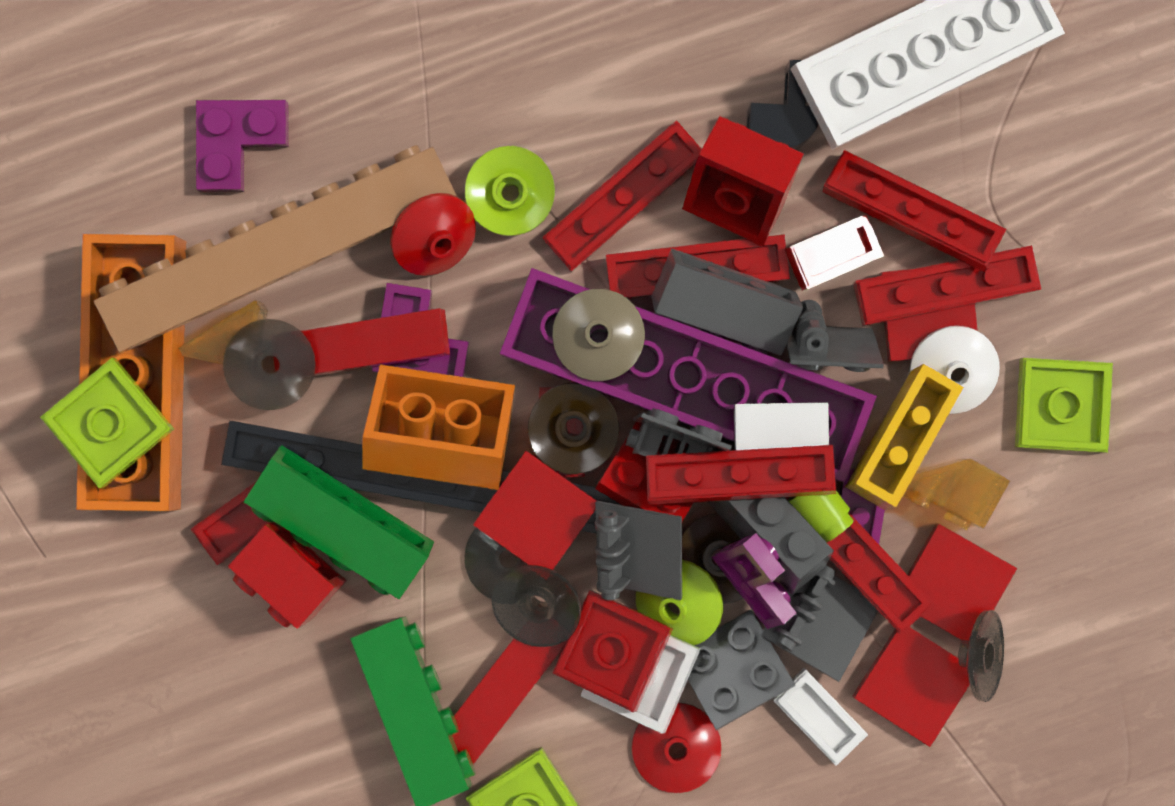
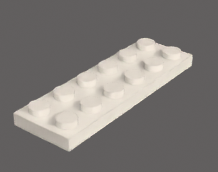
(917, 60)

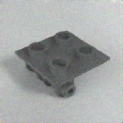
(818, 345)
(660, 423)
(638, 551)
(826, 625)
(737, 671)

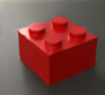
(741, 180)
(285, 576)

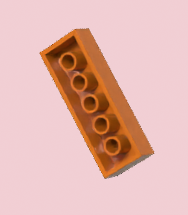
(156, 367)

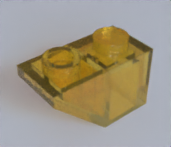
(961, 488)

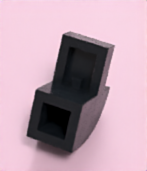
(786, 122)

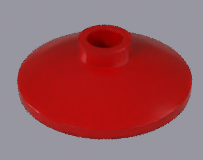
(426, 223)
(678, 775)

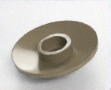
(593, 359)

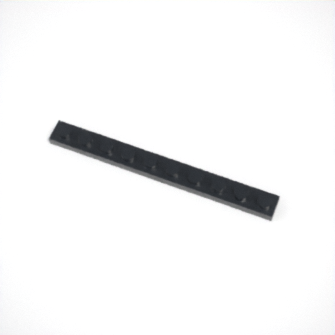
(254, 446)

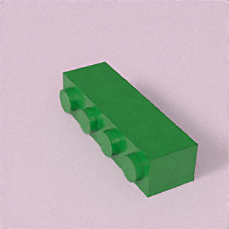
(339, 523)
(412, 712)

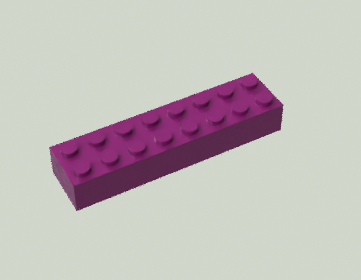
(688, 371)

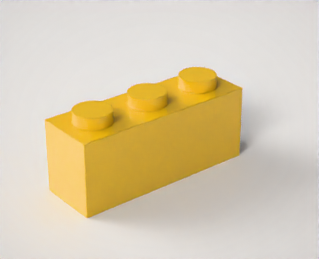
(904, 437)

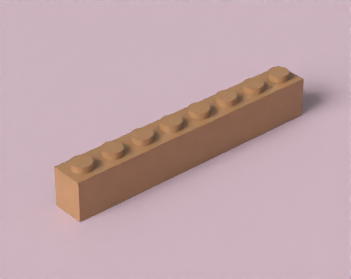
(268, 252)

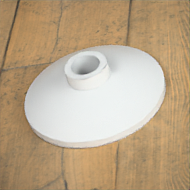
(961, 348)

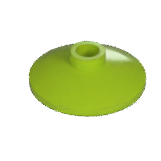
(505, 168)
(699, 607)

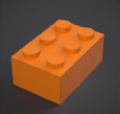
(437, 427)

